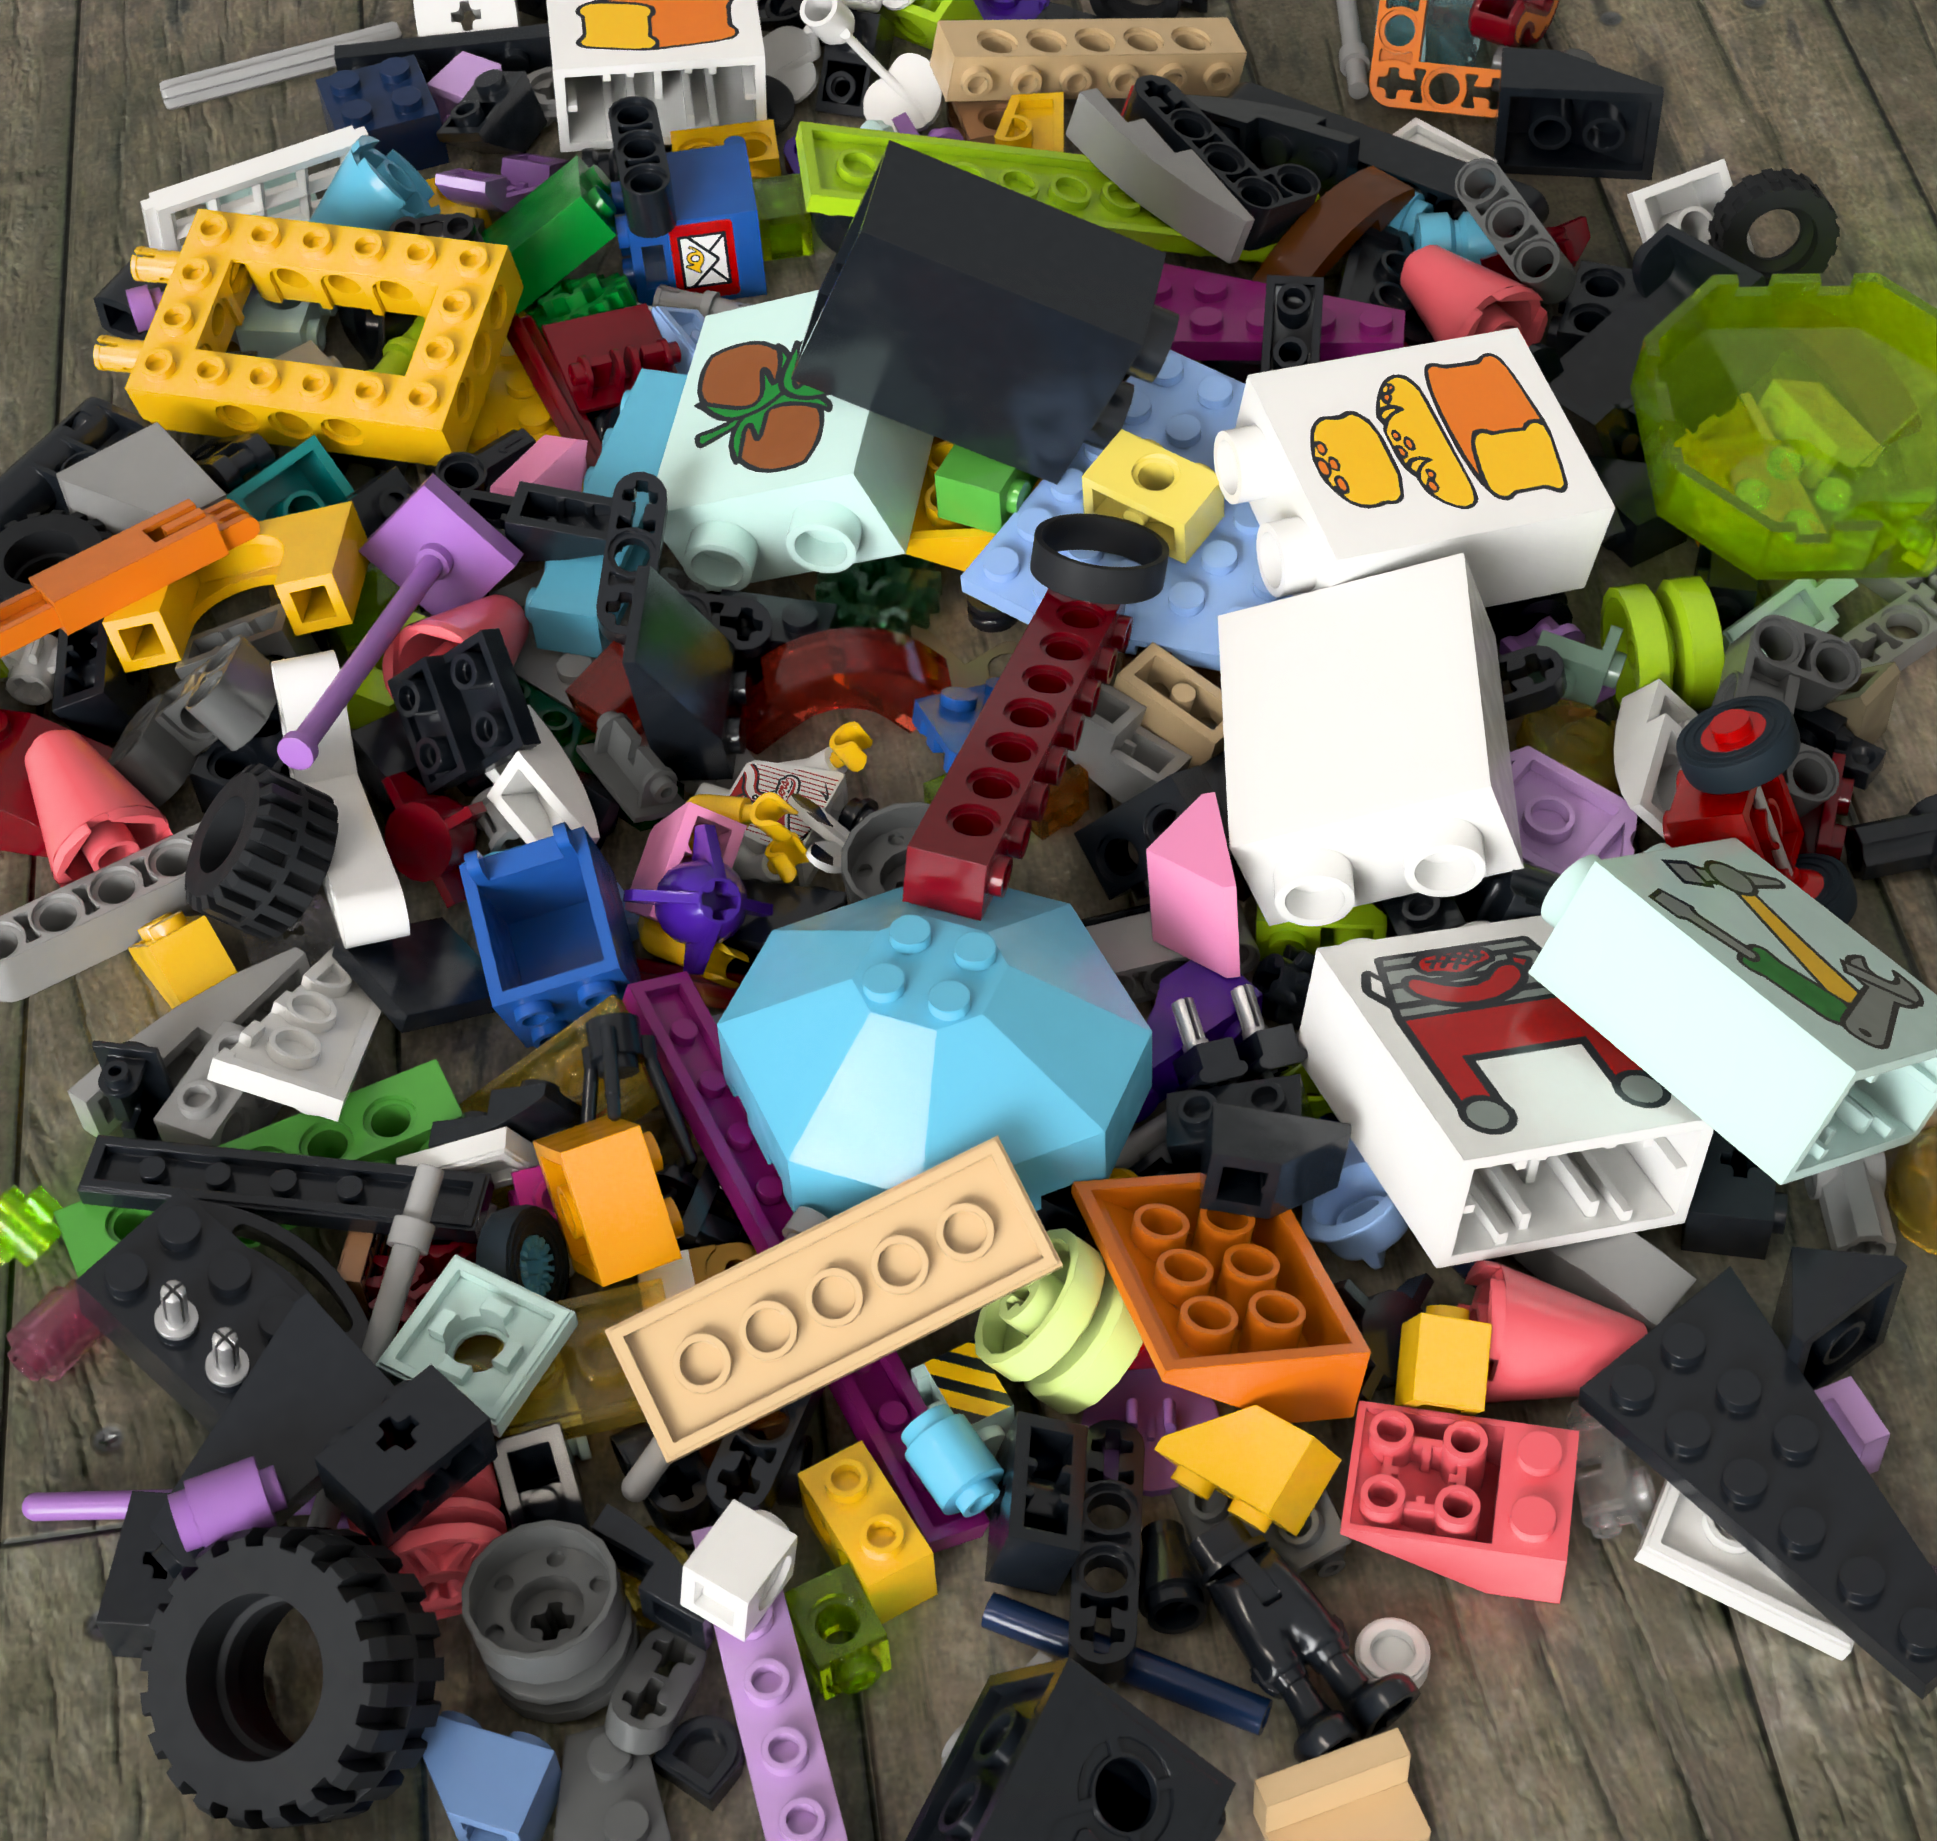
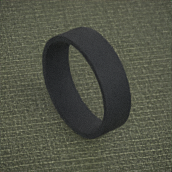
(1097, 582)

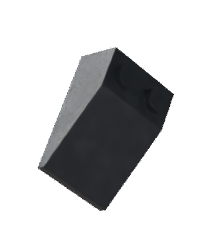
(1574, 118)
(684, 682)

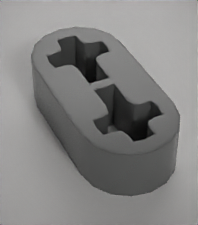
(643, 1684)

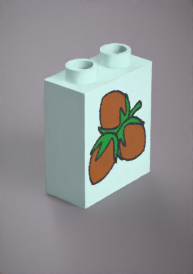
(776, 472)

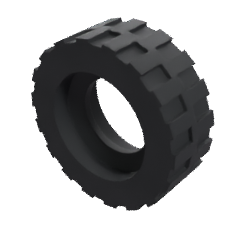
(1770, 192)

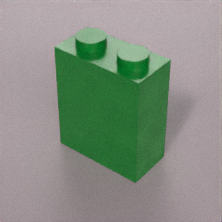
(556, 227)

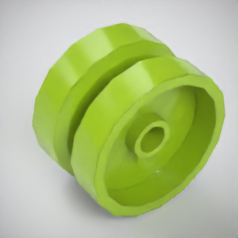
(1667, 638)

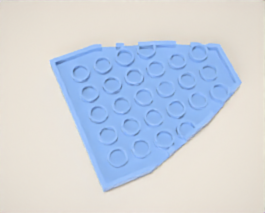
(1184, 415)

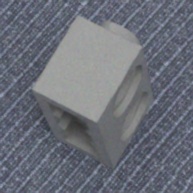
(209, 1111)

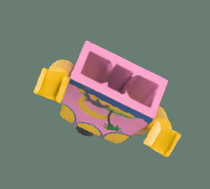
(672, 844)

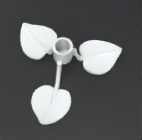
(904, 88)

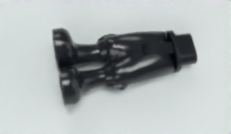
(1283, 1630)

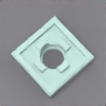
(479, 1302)

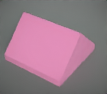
(1195, 889)

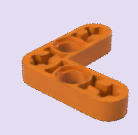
(1408, 60)

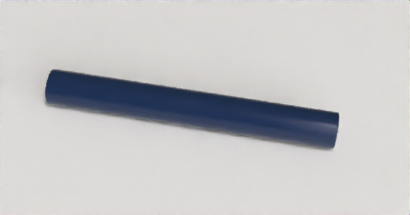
(1149, 1671)

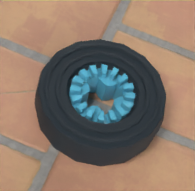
(526, 1249)

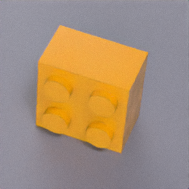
(610, 1199)

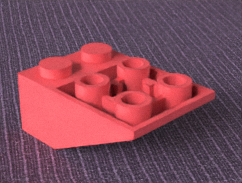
(1464, 1497)

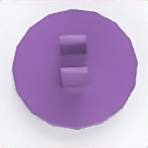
(1154, 1411)

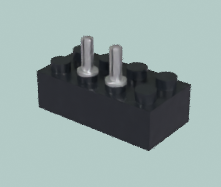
(199, 1301)

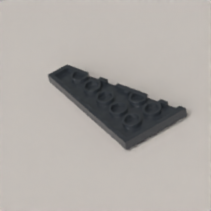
(1757, 1451)

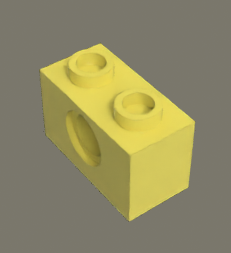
(1155, 489)

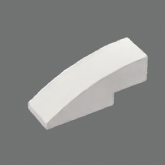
(1647, 751)
(541, 790)

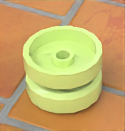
(1063, 1332)

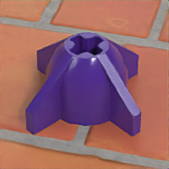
(700, 901)

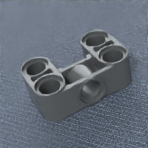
(1793, 677)
(219, 700)

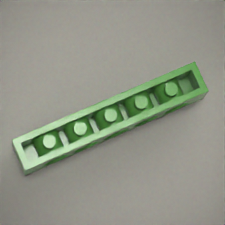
(374, 1126)

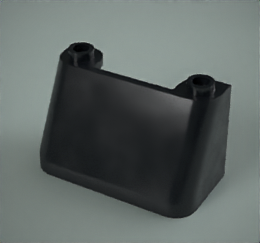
(1598, 371)

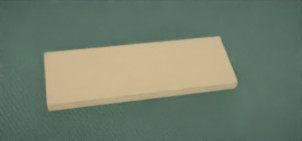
(833, 1299)

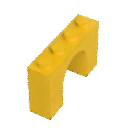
(305, 556)

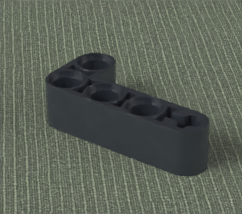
(1271, 196)

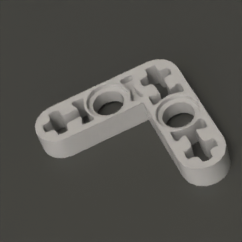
(1911, 605)

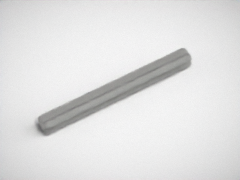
(266, 68)

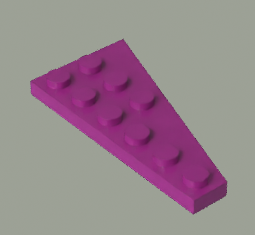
(1225, 319)

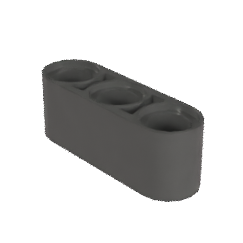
(1501, 213)

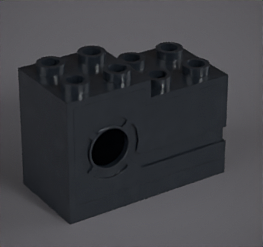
(1069, 1761)

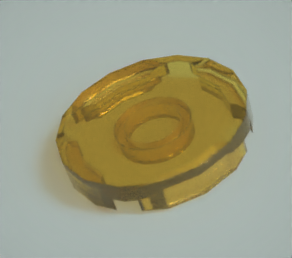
(1573, 738)

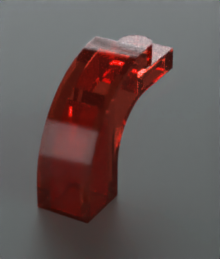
(841, 671)

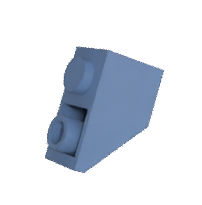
(490, 1781)

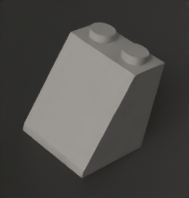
(136, 480)

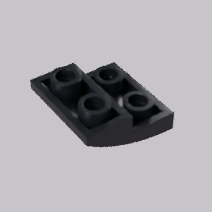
(463, 711)

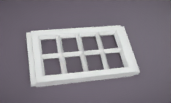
(160, 208)

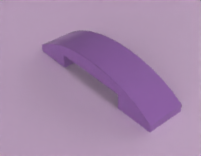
(499, 193)

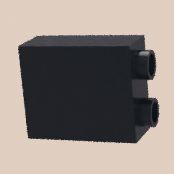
(985, 316)

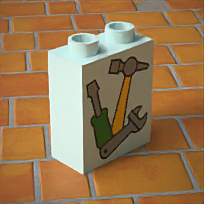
(1745, 1002)

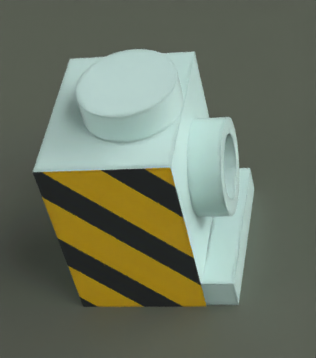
(969, 1389)

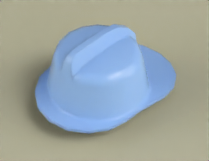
(1356, 1216)

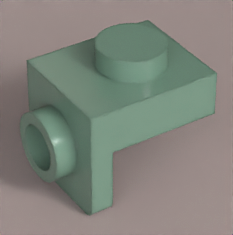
(1586, 666)

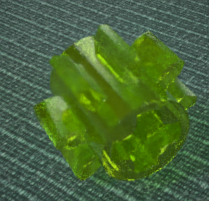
(26, 1224)

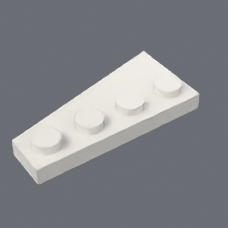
(306, 1045)

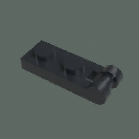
(232, 457)

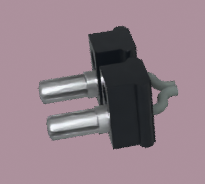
(1259, 1056)

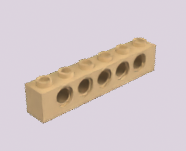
(1075, 55)

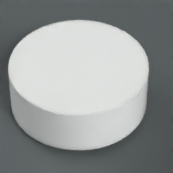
(1393, 1647)

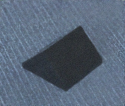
(1835, 1309)

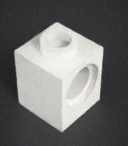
(739, 1569)

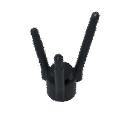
(615, 1054)

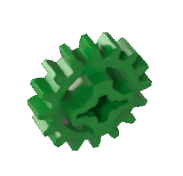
(583, 298)

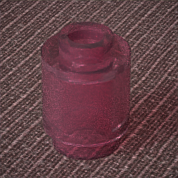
(52, 1335)

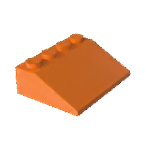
(1227, 1298)

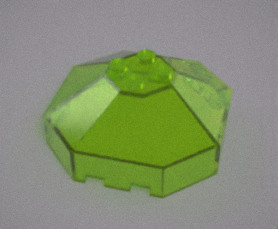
(1796, 425)

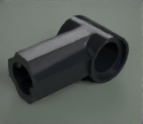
(484, 466)
(1894, 843)

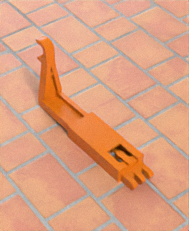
(123, 570)

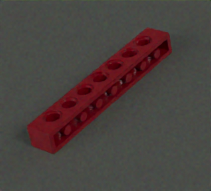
(1013, 756)

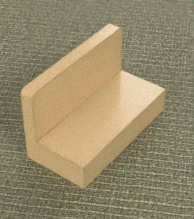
(1343, 1796)

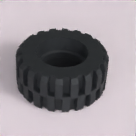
(210, 1677)

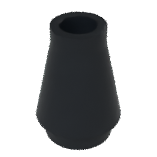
(1170, 1580)

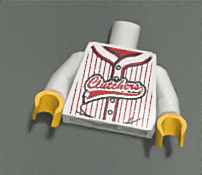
(816, 778)

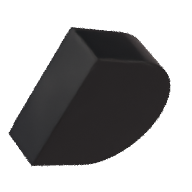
(702, 1759)

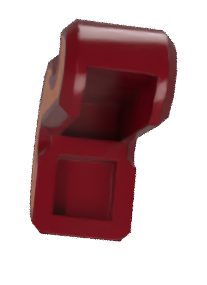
(1511, 21)

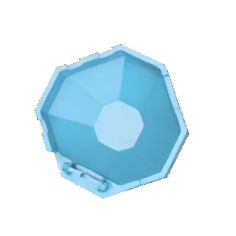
(920, 1033)

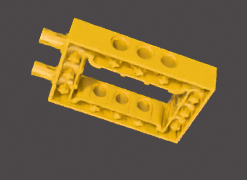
(197, 388)

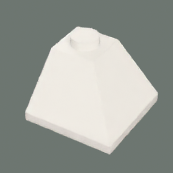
(1682, 202)

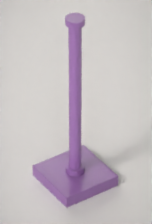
(439, 559)

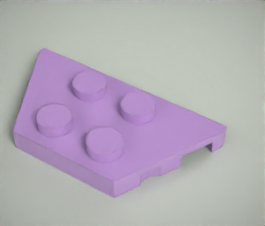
(1566, 814)

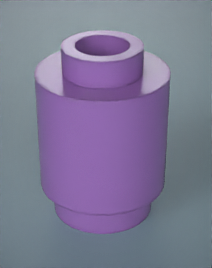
(226, 1502)

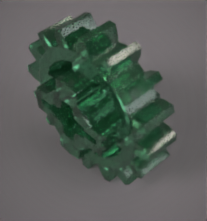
(883, 593)

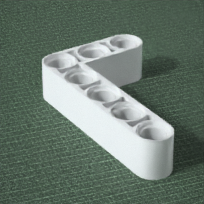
(361, 875)

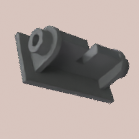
(631, 772)

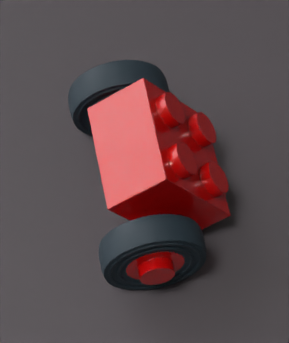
(1737, 789)

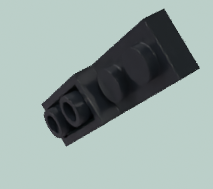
(1283, 135)
(1292, 321)

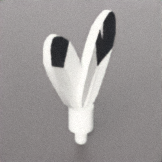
(822, 854)

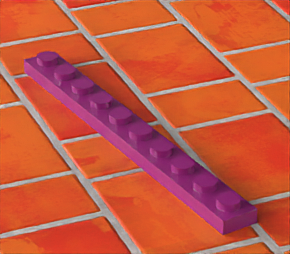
(874, 1399)

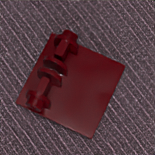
(606, 352)

